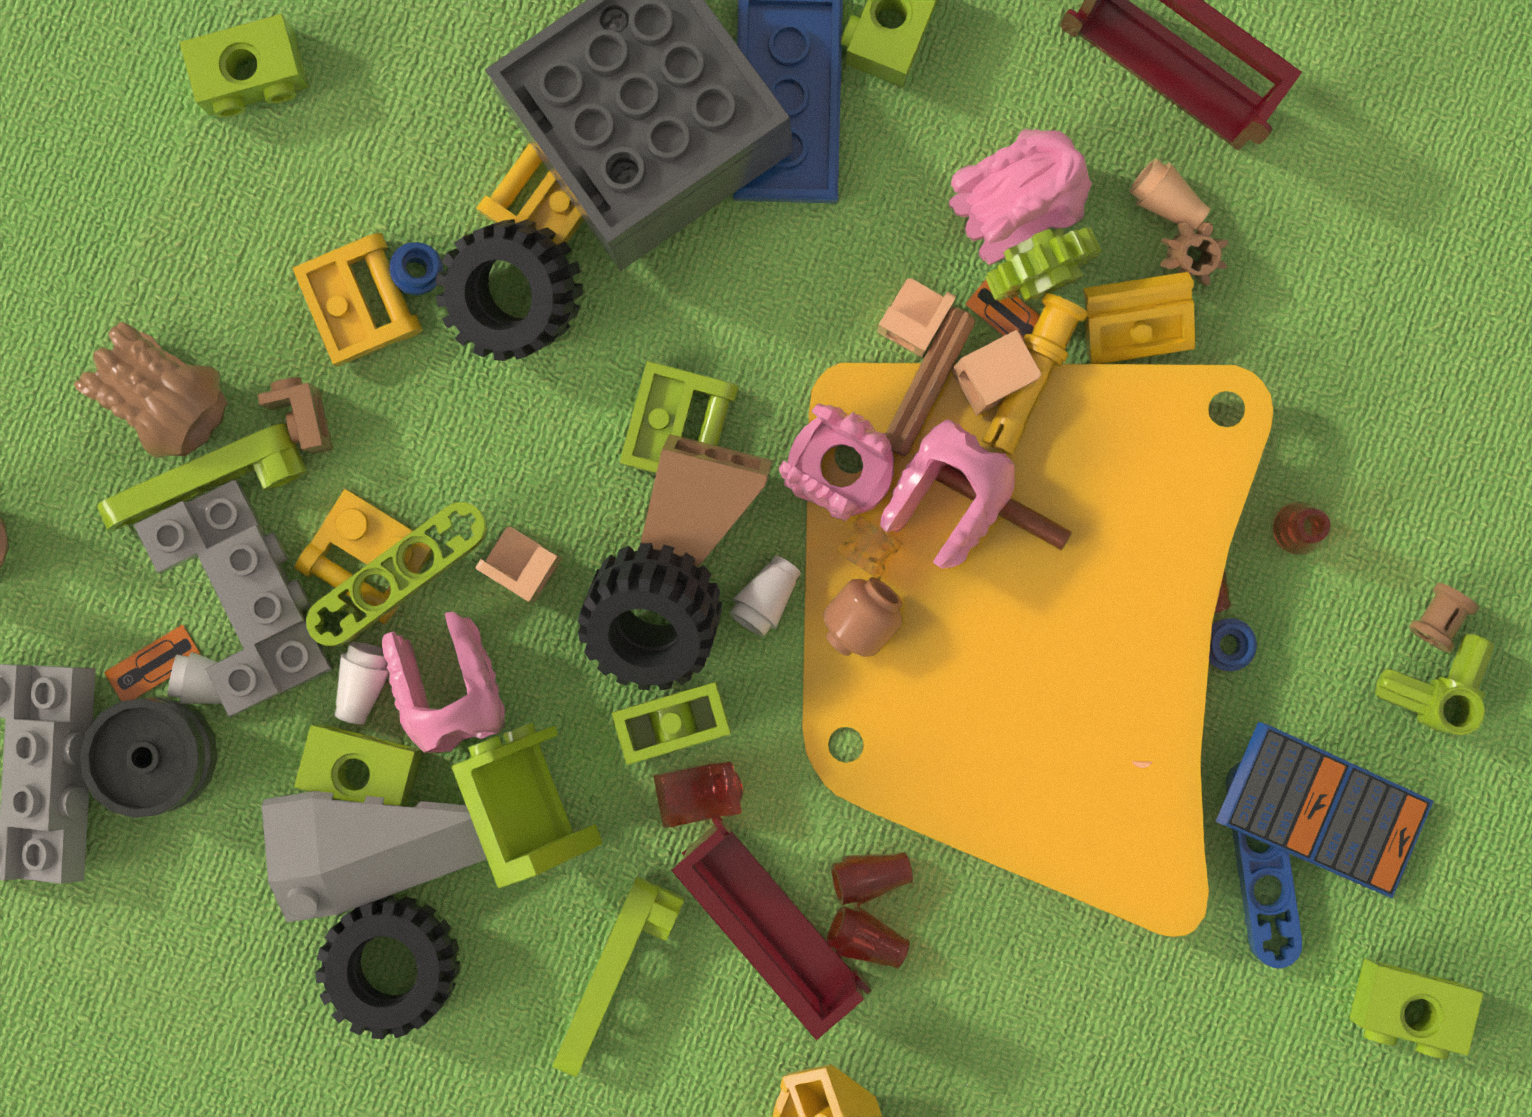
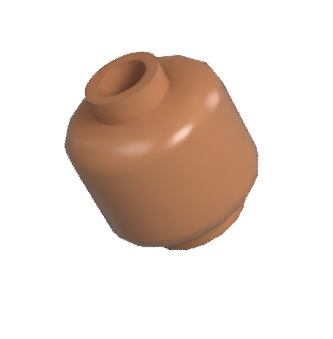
(863, 617)

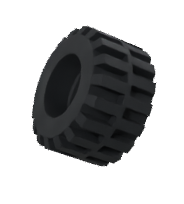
(470, 300)
(643, 650)
(354, 995)

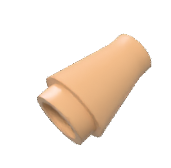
(1168, 194)

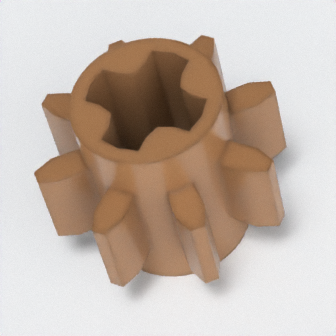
(1209, 248)

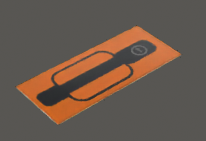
(1005, 314)
(150, 665)

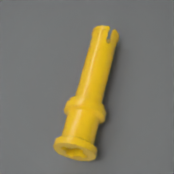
(1047, 349)

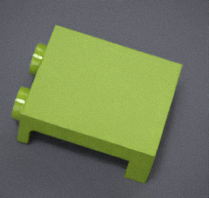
(519, 807)

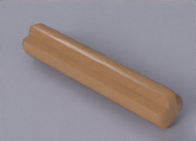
(929, 380)

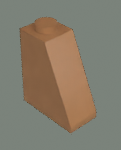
(700, 495)

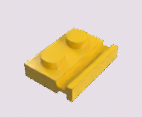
(1139, 318)

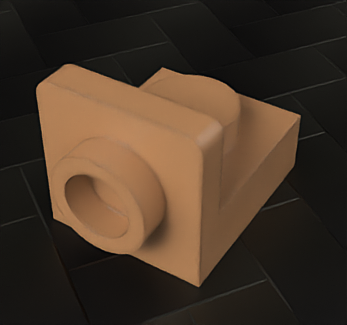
(308, 420)

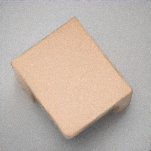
(915, 316)
(995, 372)
(519, 564)

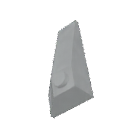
(346, 853)

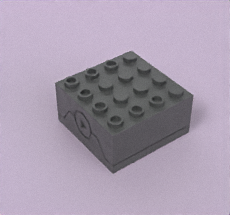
(642, 116)

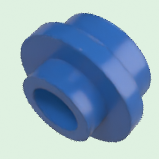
(415, 253)
(1245, 648)

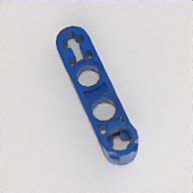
(1251, 868)

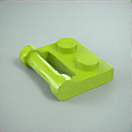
(664, 409)

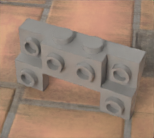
(251, 587)
(42, 774)

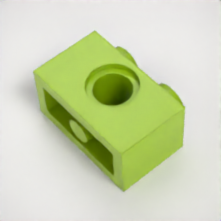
(883, 50)
(216, 57)
(671, 722)
(332, 748)
(1448, 1009)

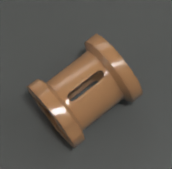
(1443, 617)

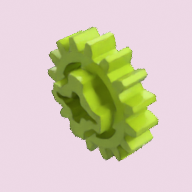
(1043, 264)

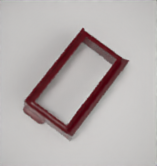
(1182, 71)
(769, 929)

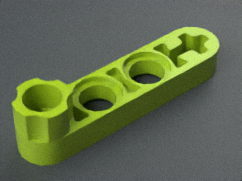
(265, 451)
(401, 580)
(646, 910)

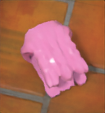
(1021, 191)
(830, 430)
(988, 473)
(473, 715)

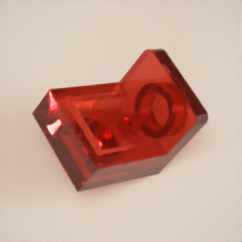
(698, 793)

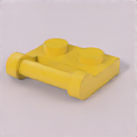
(547, 205)
(341, 306)
(364, 534)

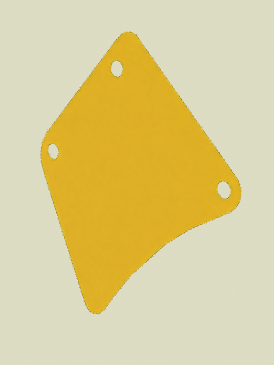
(1041, 669)

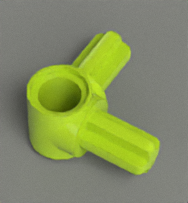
(1429, 699)

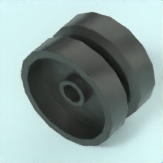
(123, 740)

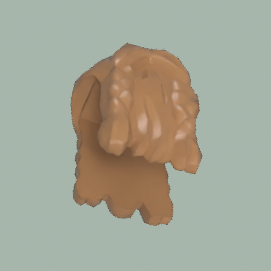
(155, 393)

